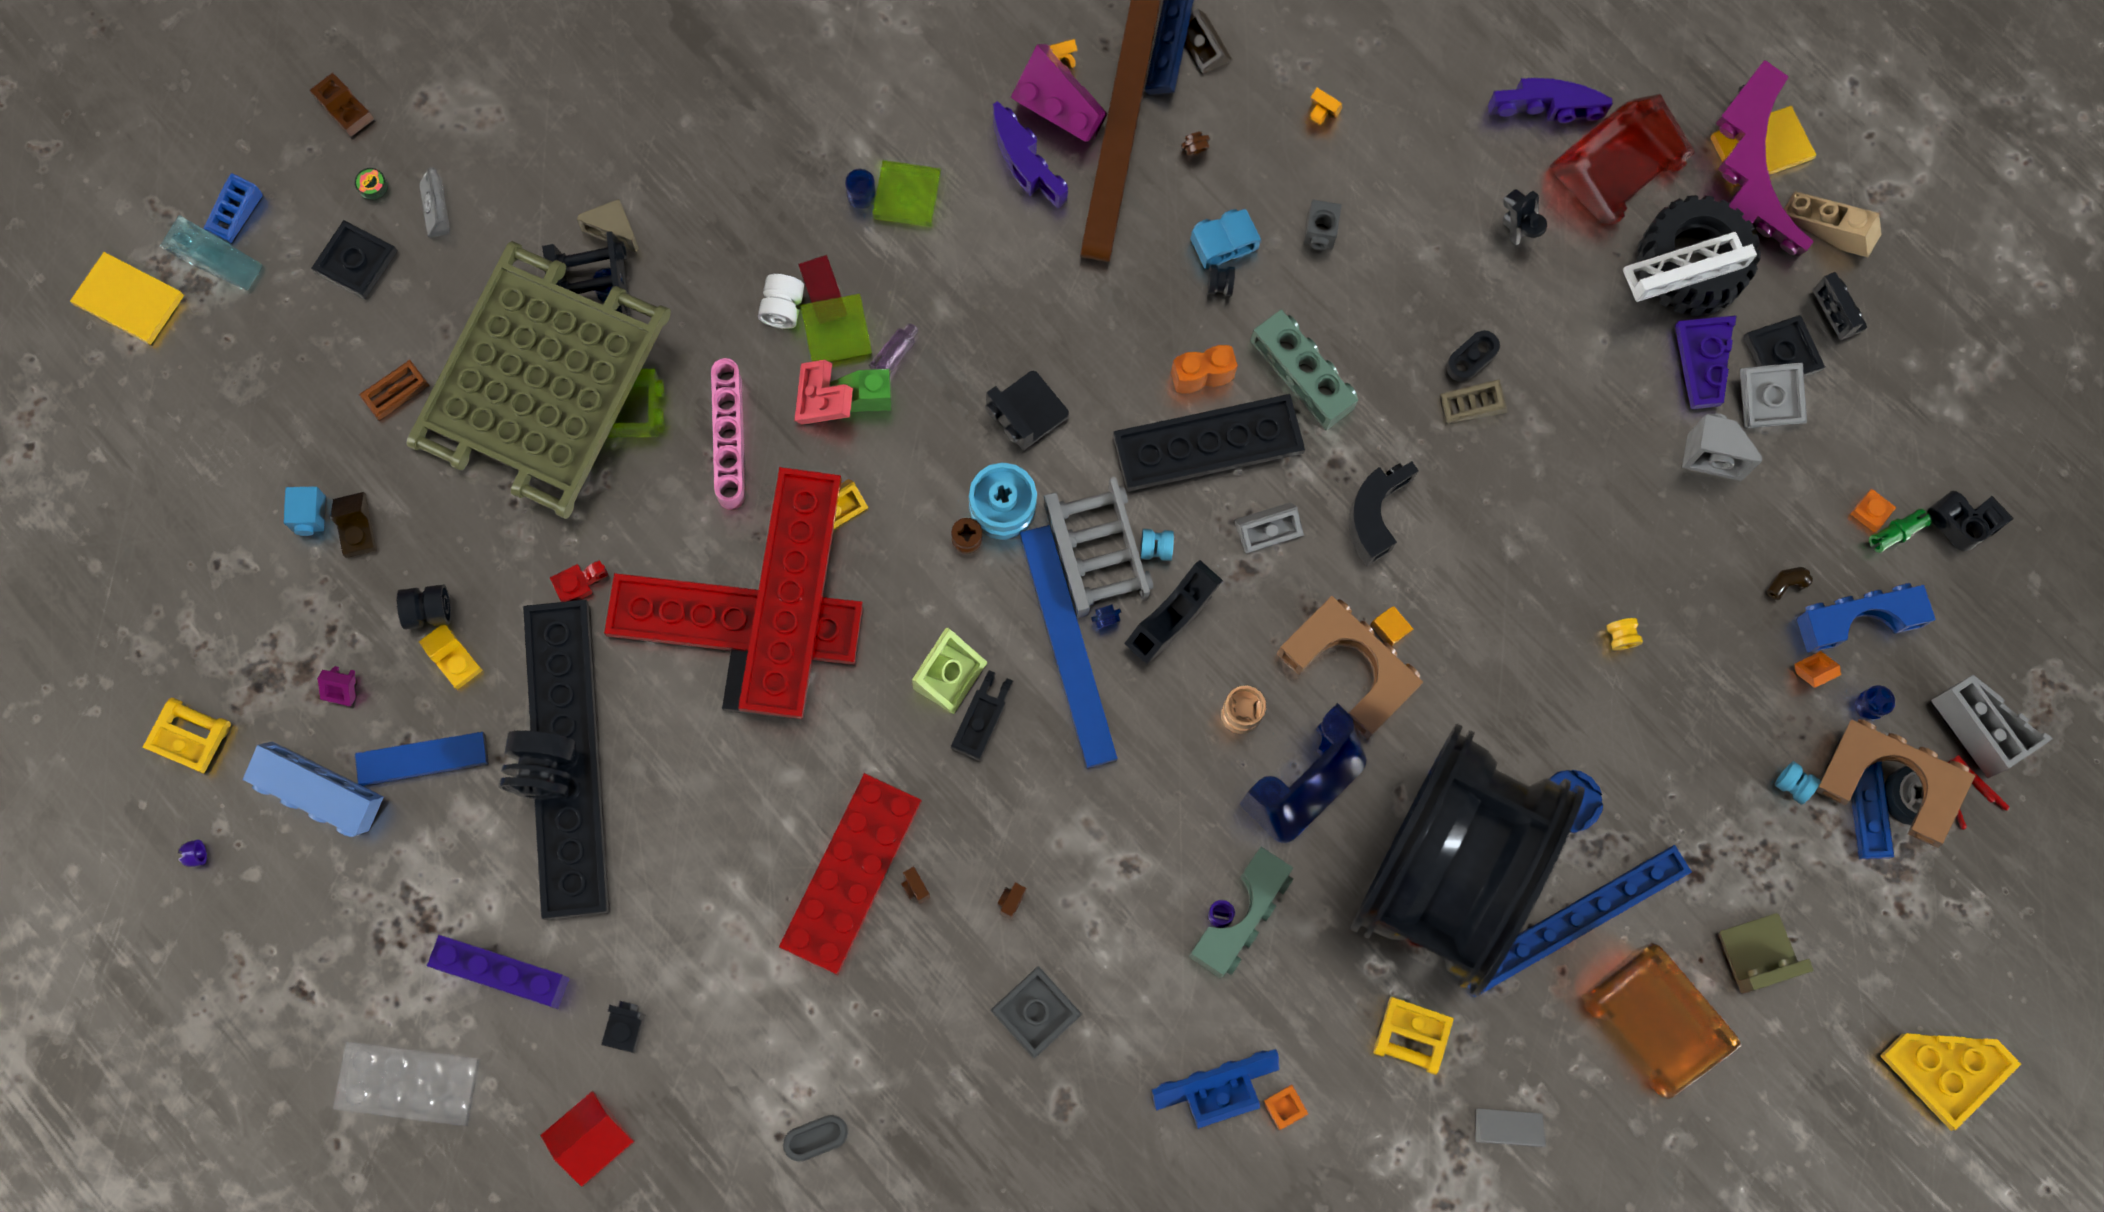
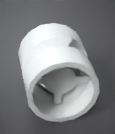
(782, 296)

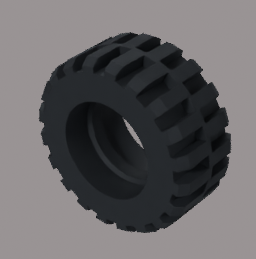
(1705, 221)

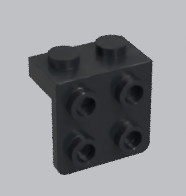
(1026, 409)

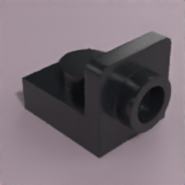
(623, 1027)

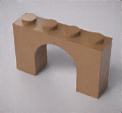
(1336, 626)
(1942, 782)

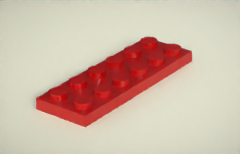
(850, 874)

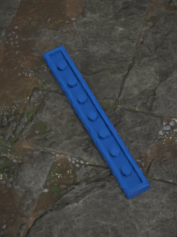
(1068, 647)
(1592, 911)

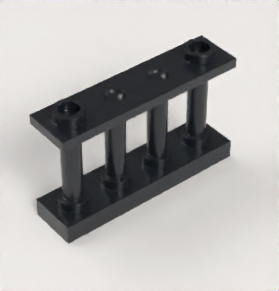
(614, 252)

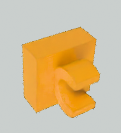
(1062, 50)
(1324, 105)

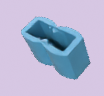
(1225, 238)

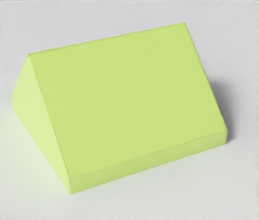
(948, 671)

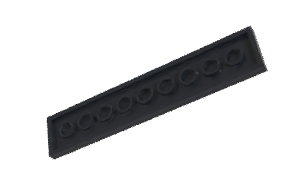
(564, 705)

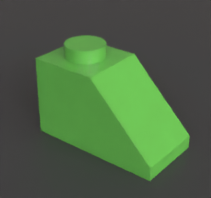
(870, 389)

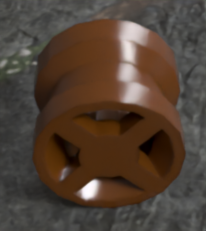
(967, 542)

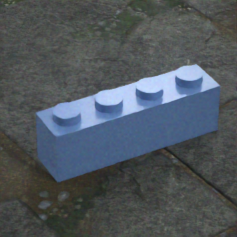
(312, 788)

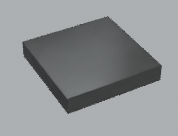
(1036, 1012)

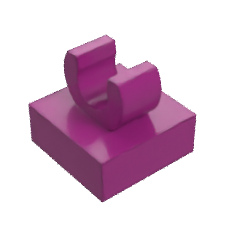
(337, 687)

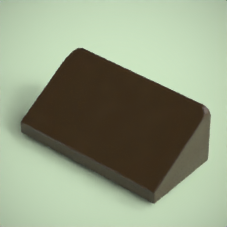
(1205, 43)

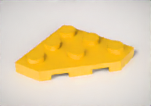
(1950, 1071)

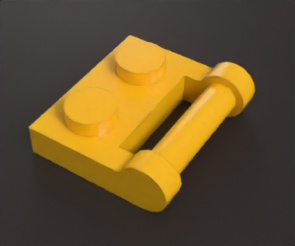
(182, 745)
(1418, 1025)

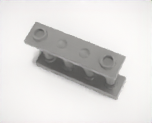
(1075, 568)

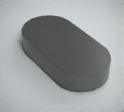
(815, 1138)

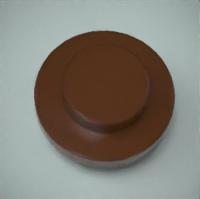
(1195, 143)

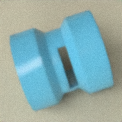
(1164, 544)
(1797, 782)

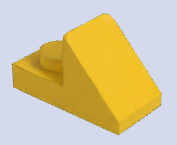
(450, 656)

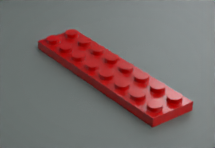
(790, 593)
(716, 616)

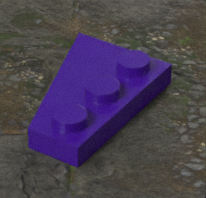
(1705, 357)

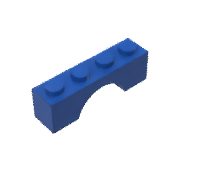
(1900, 610)

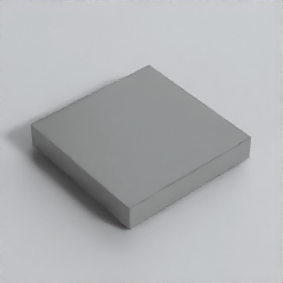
(1773, 395)

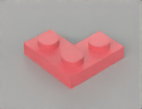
(817, 399)

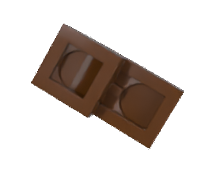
(341, 104)

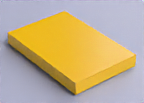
(1785, 142)
(127, 298)

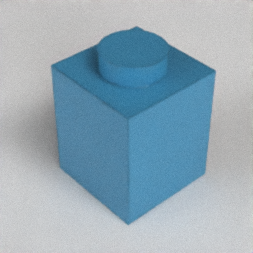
(304, 510)

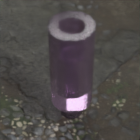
(895, 349)

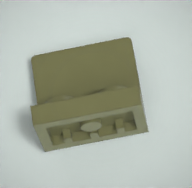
(1761, 953)

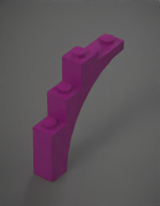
(1746, 163)

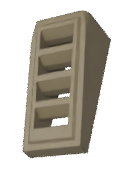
(1480, 389)

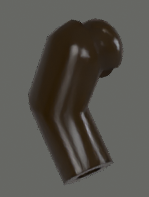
(1789, 577)

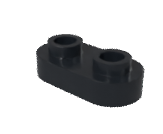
(1472, 357)

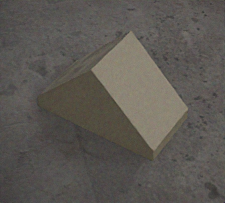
(607, 219)

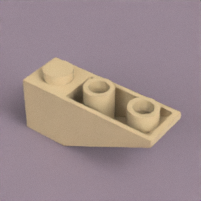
(1836, 223)

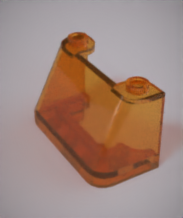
(1662, 1019)

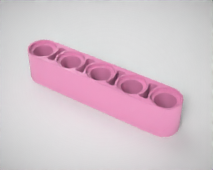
(724, 420)

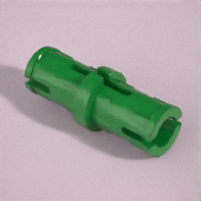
(1899, 530)

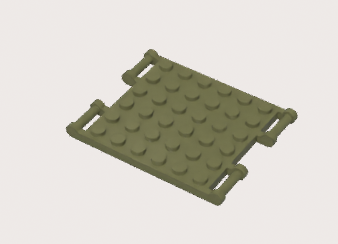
(538, 378)

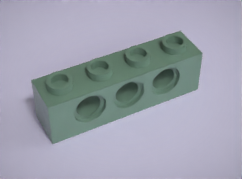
(1305, 385)

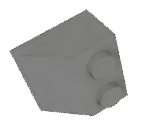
(1720, 448)

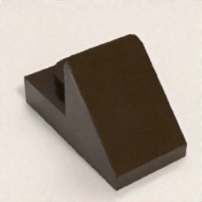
(353, 524)

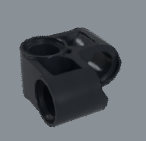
(1955, 515)

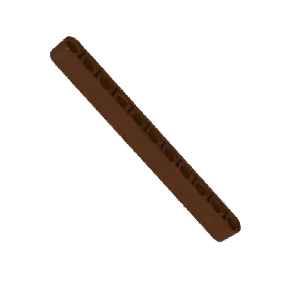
(1120, 130)

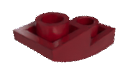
(819, 279)

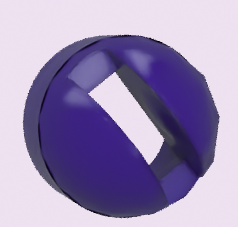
(193, 853)
(1223, 909)

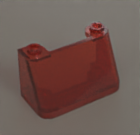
(1623, 156)

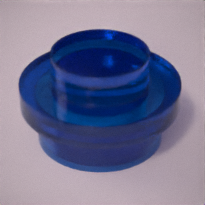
(1106, 616)

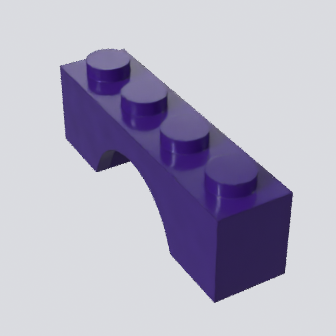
(498, 971)

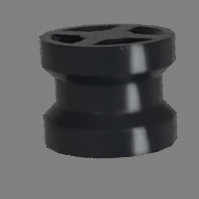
(1221, 280)

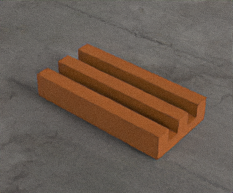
(399, 399)

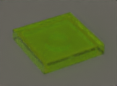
(906, 193)
(836, 328)

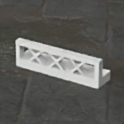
(1688, 273)

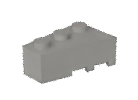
(1987, 727)

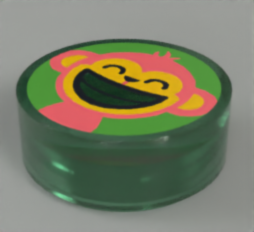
(371, 183)

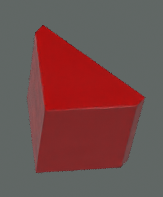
(586, 1139)

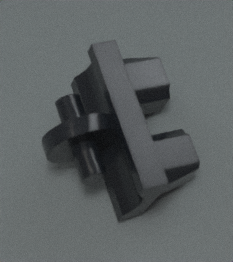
(1523, 216)

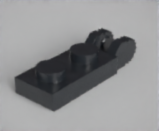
(981, 718)

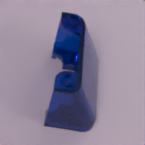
(1289, 810)

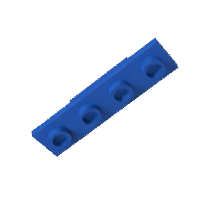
(1219, 1092)

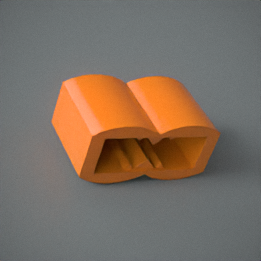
(1196, 369)

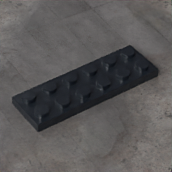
(1208, 442)

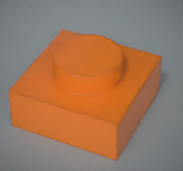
(1873, 510)
(1817, 669)
(1285, 1107)

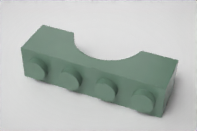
(1220, 946)

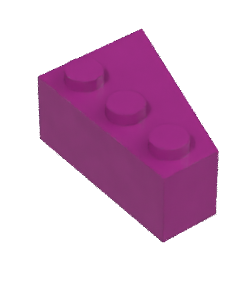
(1056, 95)

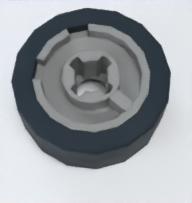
(1900, 794)

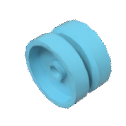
(1001, 483)

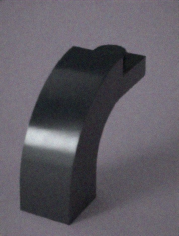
(1366, 524)
(1174, 613)

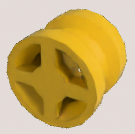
(1624, 634)

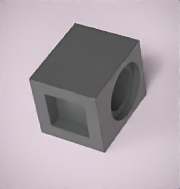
(1322, 213)

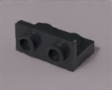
(1839, 306)

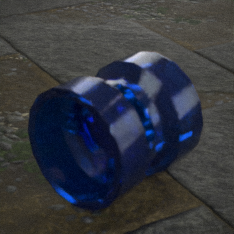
(860, 182)

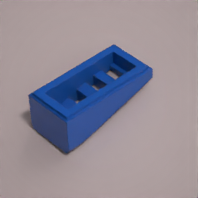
(227, 195)

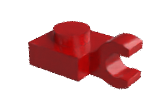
(575, 584)

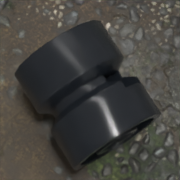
(420, 607)

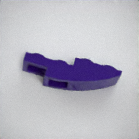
(1560, 99)
(1019, 152)

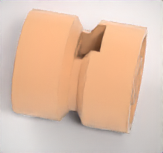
(1243, 709)

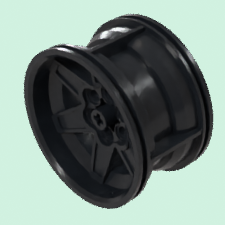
(1469, 861)

